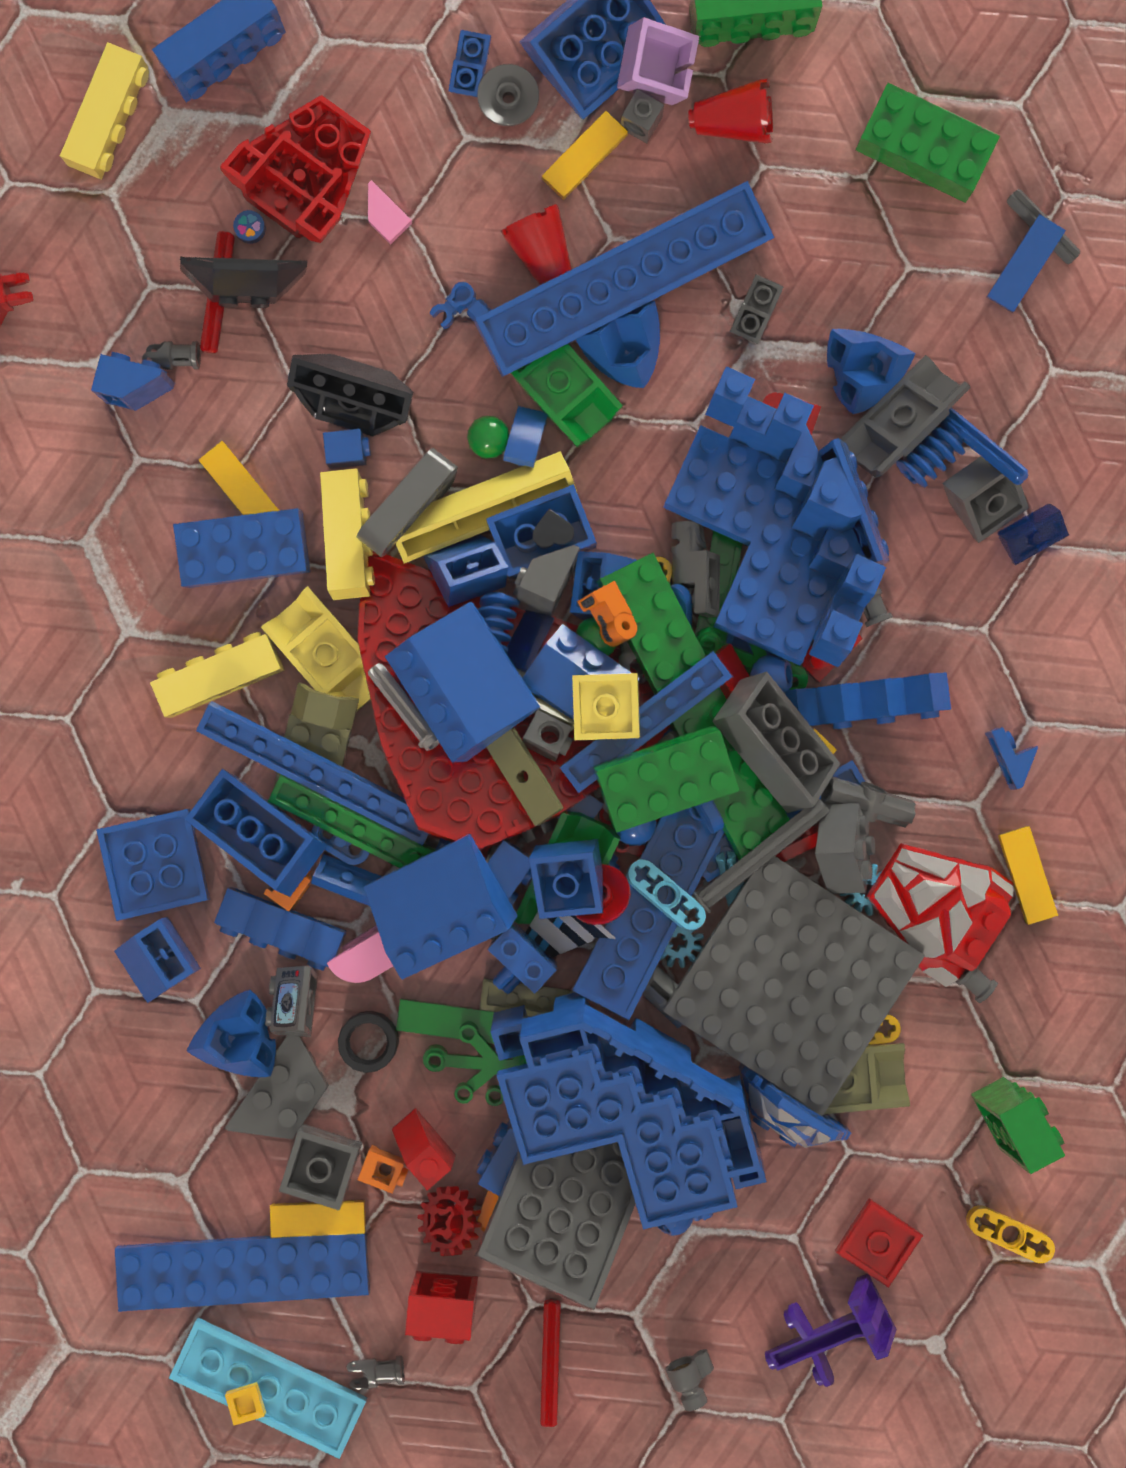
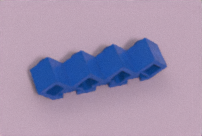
(873, 700)

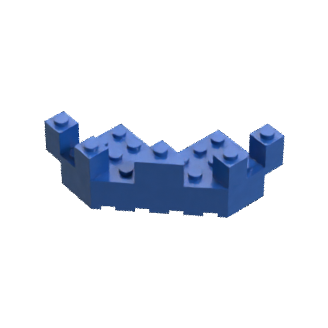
(794, 514)
(633, 1086)

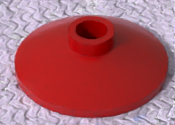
(617, 894)

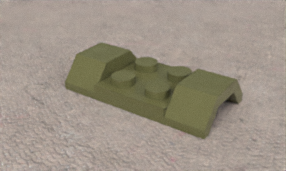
(321, 723)
(874, 1082)

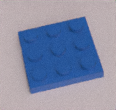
(152, 864)

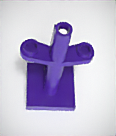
(867, 1320)

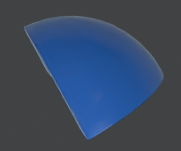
(626, 346)
(865, 367)
(237, 1038)

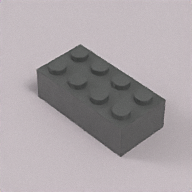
(776, 742)

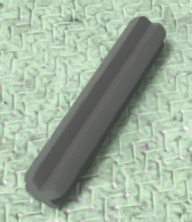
(1029, 211)

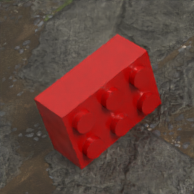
(441, 1307)

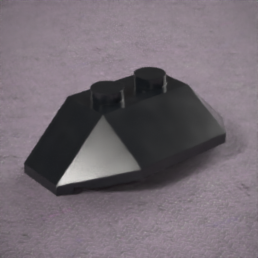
(243, 280)
(349, 392)

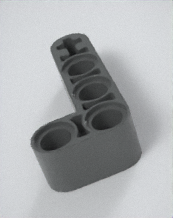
(422, 485)

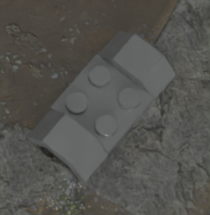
(903, 417)

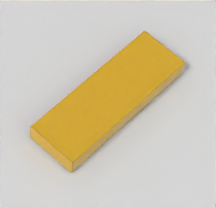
(584, 155)
(236, 481)
(1027, 875)
(316, 1219)

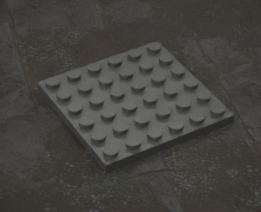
(793, 983)

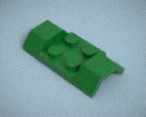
(569, 393)
(571, 828)

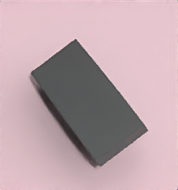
(756, 309)

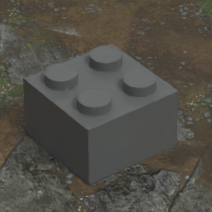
(845, 849)
(320, 1166)

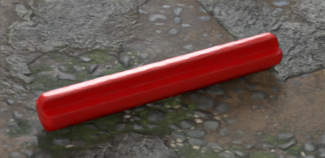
(214, 312)
(550, 1363)

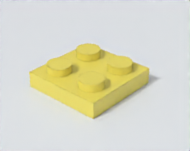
(606, 706)

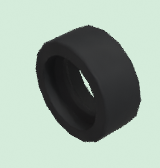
(345, 1047)

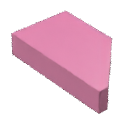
(385, 214)

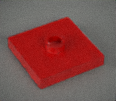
(878, 1243)

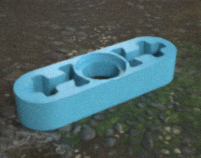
(652, 874)

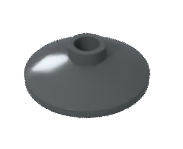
(504, 81)

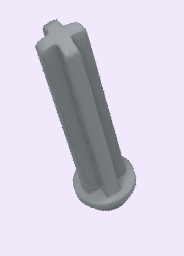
(403, 706)

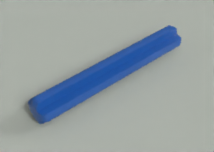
(988, 449)

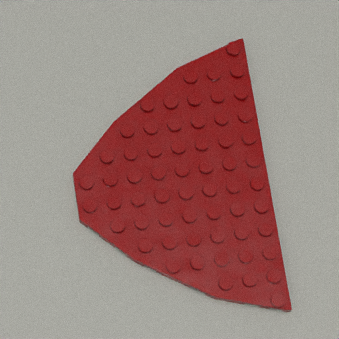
(440, 794)

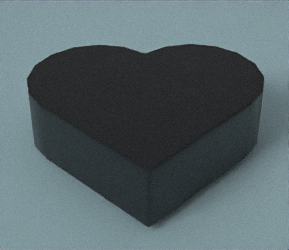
(552, 530)

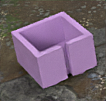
(653, 56)

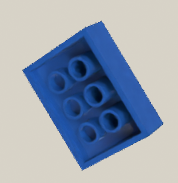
(584, 48)
(866, 527)
(462, 682)
(438, 907)

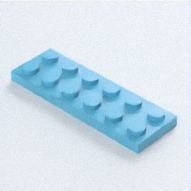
(293, 1396)

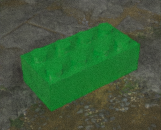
(750, 19)
(927, 142)
(666, 778)
(1019, 1124)

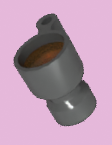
(686, 1376)

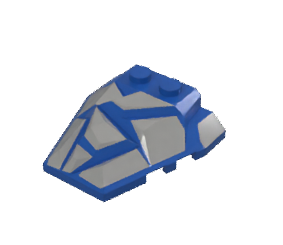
(788, 1116)

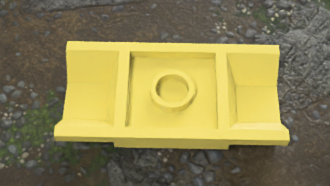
(319, 648)

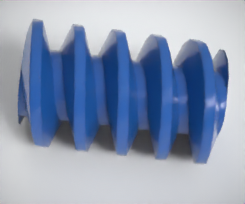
(931, 454)
(495, 613)

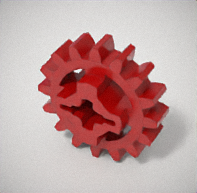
(449, 1221)

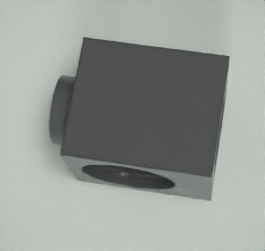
(642, 116)
(543, 723)

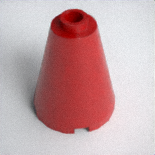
(736, 114)
(540, 244)

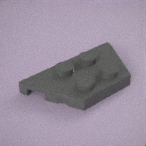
(283, 1101)

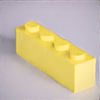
(105, 111)
(342, 519)
(216, 676)

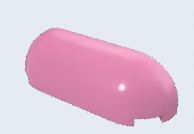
(361, 959)

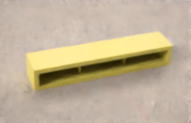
(466, 511)

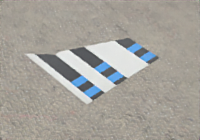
(564, 933)

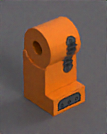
(610, 614)

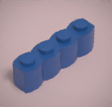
(274, 925)

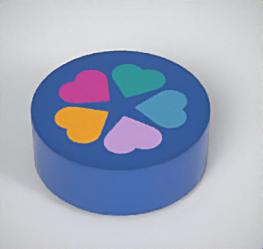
(249, 227)

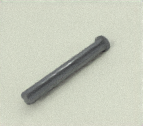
(761, 855)

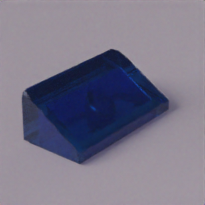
(1033, 533)
(529, 639)

